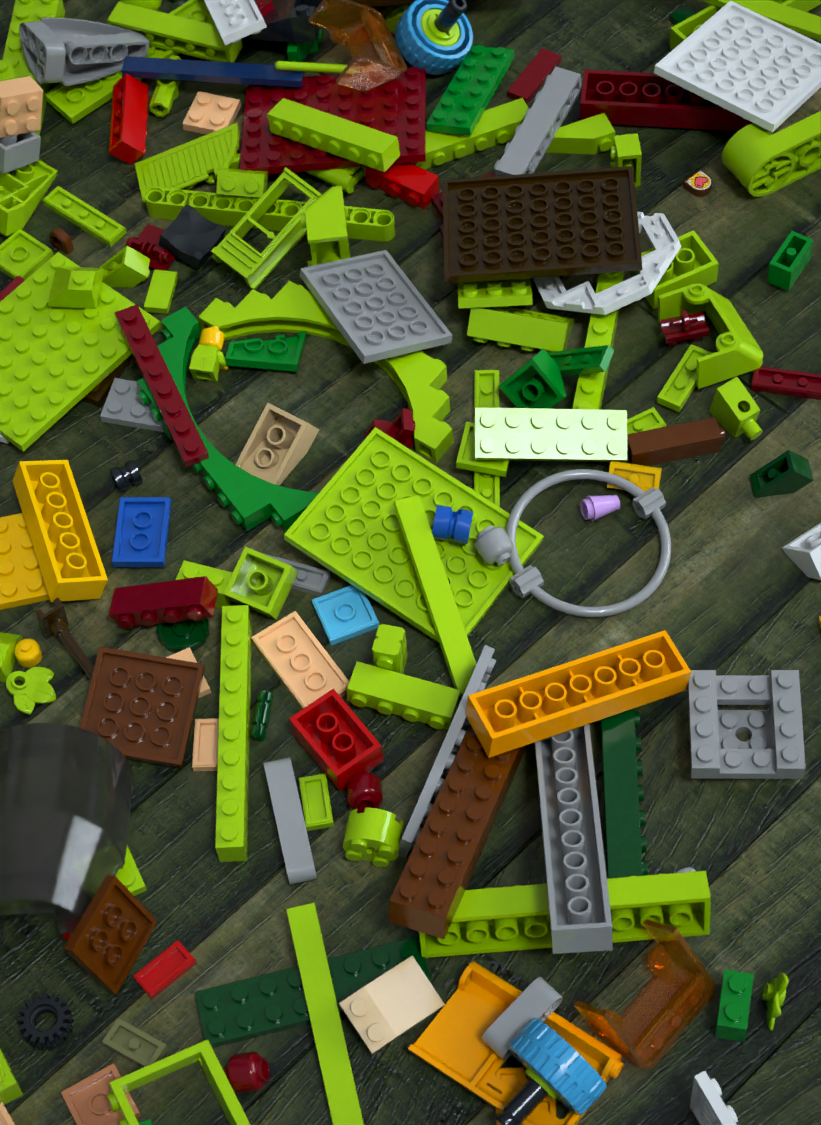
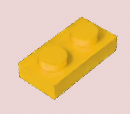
(642, 476)

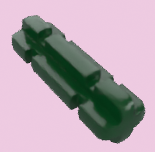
(261, 715)

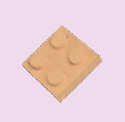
(211, 113)

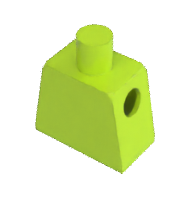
(736, 409)

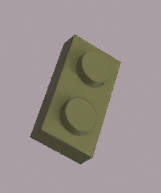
(134, 1044)

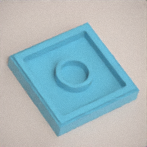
(345, 614)

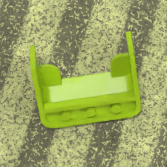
(327, 227)
(736, 347)

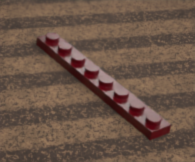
(161, 386)

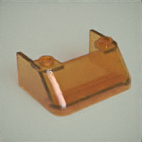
(368, 40)
(664, 1005)

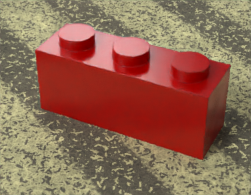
(405, 182)

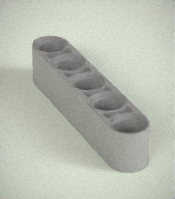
(290, 821)

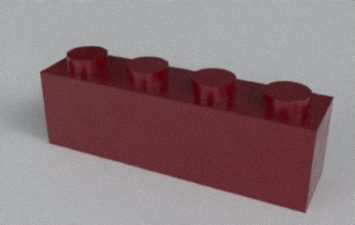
(163, 602)

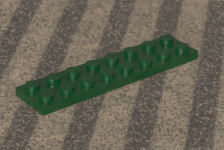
(278, 998)

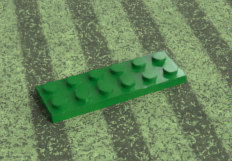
(470, 90)

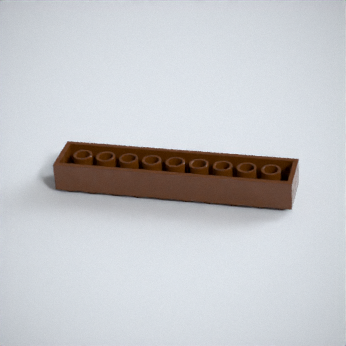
(453, 838)

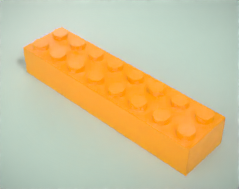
(577, 693)

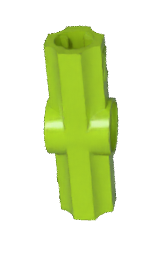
(164, 94)

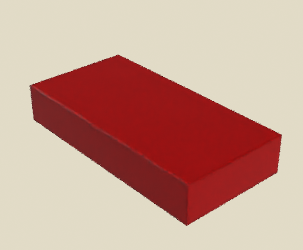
(164, 969)

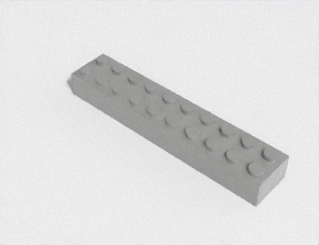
(573, 844)

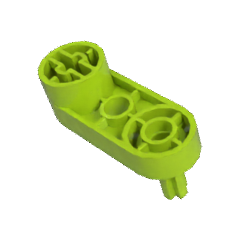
(773, 160)

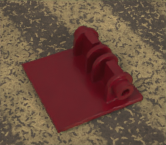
(148, 245)

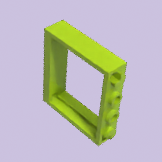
(200, 1052)

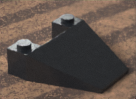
(289, 22)

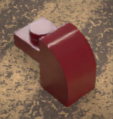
(400, 429)

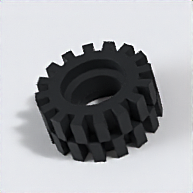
(34, 1010)

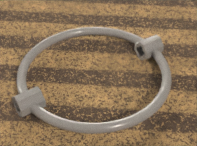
(645, 505)

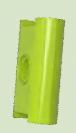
(341, 177)

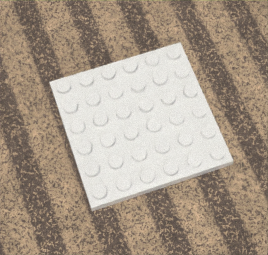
(746, 66)

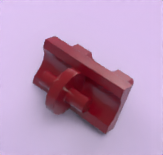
(683, 328)

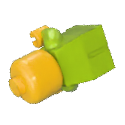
(207, 357)

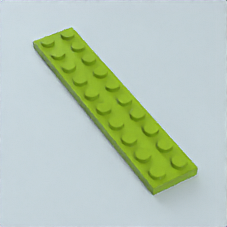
(83, 98)

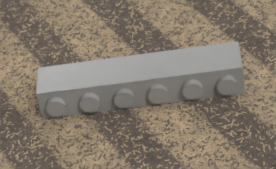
(540, 123)

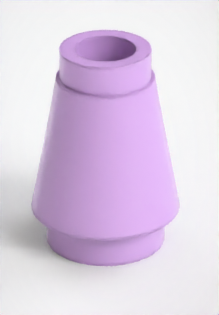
(598, 506)

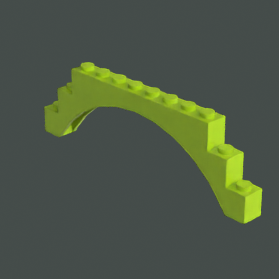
(297, 310)

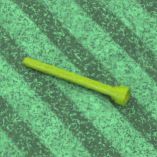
(310, 67)

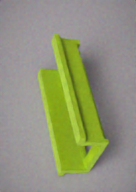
(247, 260)

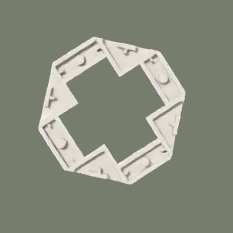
(654, 264)

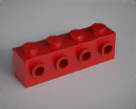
(128, 119)

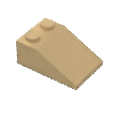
(276, 445)
(391, 1004)

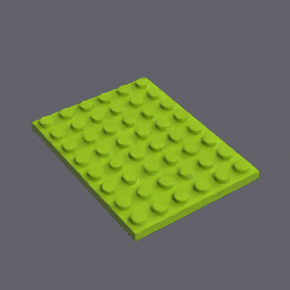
(54, 352)
(360, 539)

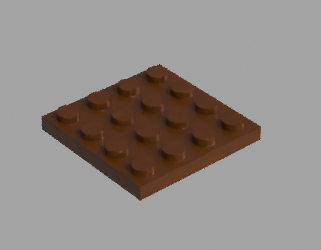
(143, 704)

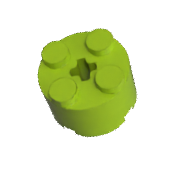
(373, 836)

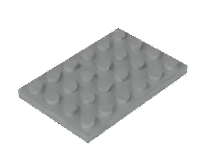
(375, 306)

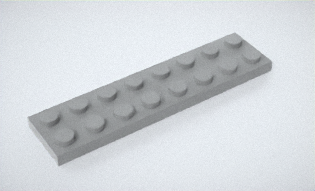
(446, 754)

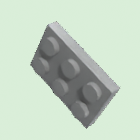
(125, 408)

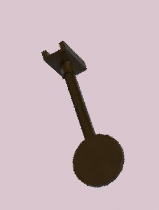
(56, 624)

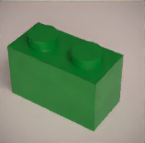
(790, 260)
(734, 1005)

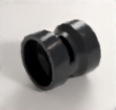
(126, 475)

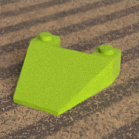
(21, 193)

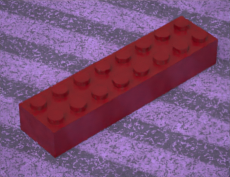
(651, 101)

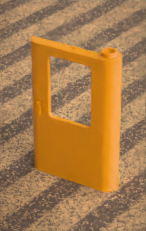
(457, 1049)

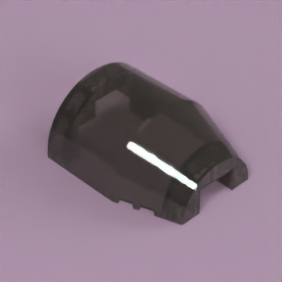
(60, 819)

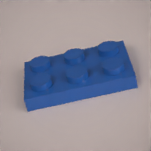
(142, 532)

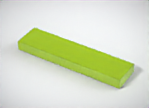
(84, 216)

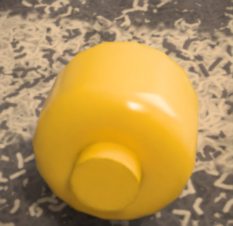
(28, 652)

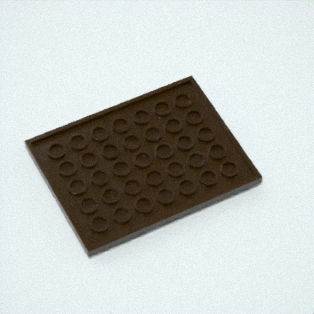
(540, 225)

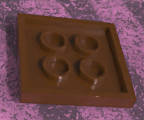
(111, 934)

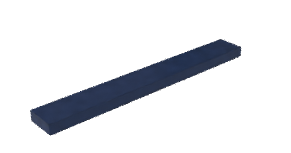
(211, 72)

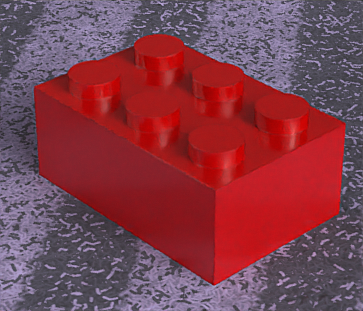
(336, 739)

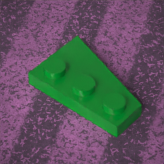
(274, 354)

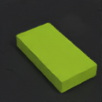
(161, 291)
(316, 802)

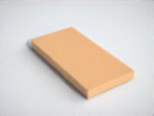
(299, 660)

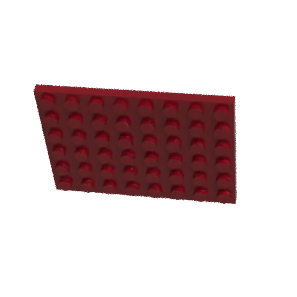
(390, 108)

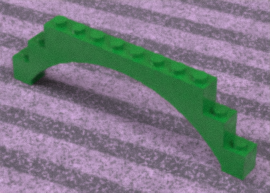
(245, 495)

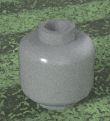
(494, 545)

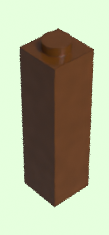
(675, 442)

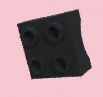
(192, 237)

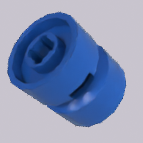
(452, 524)

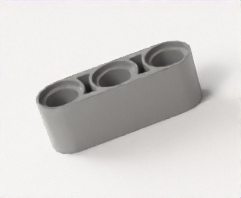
(536, 1001)

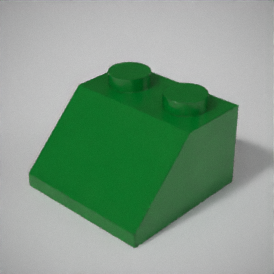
(535, 383)

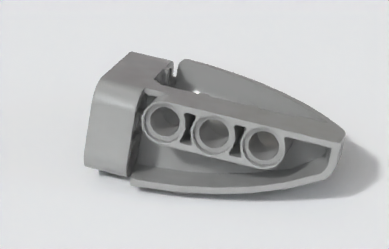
(77, 49)

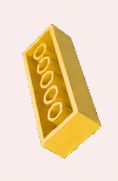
(59, 530)

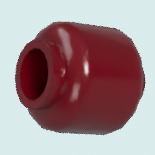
(364, 791)
(247, 1072)

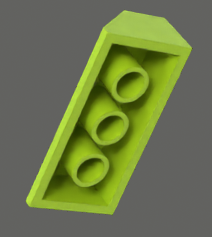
(520, 327)

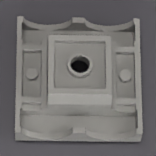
(775, 734)

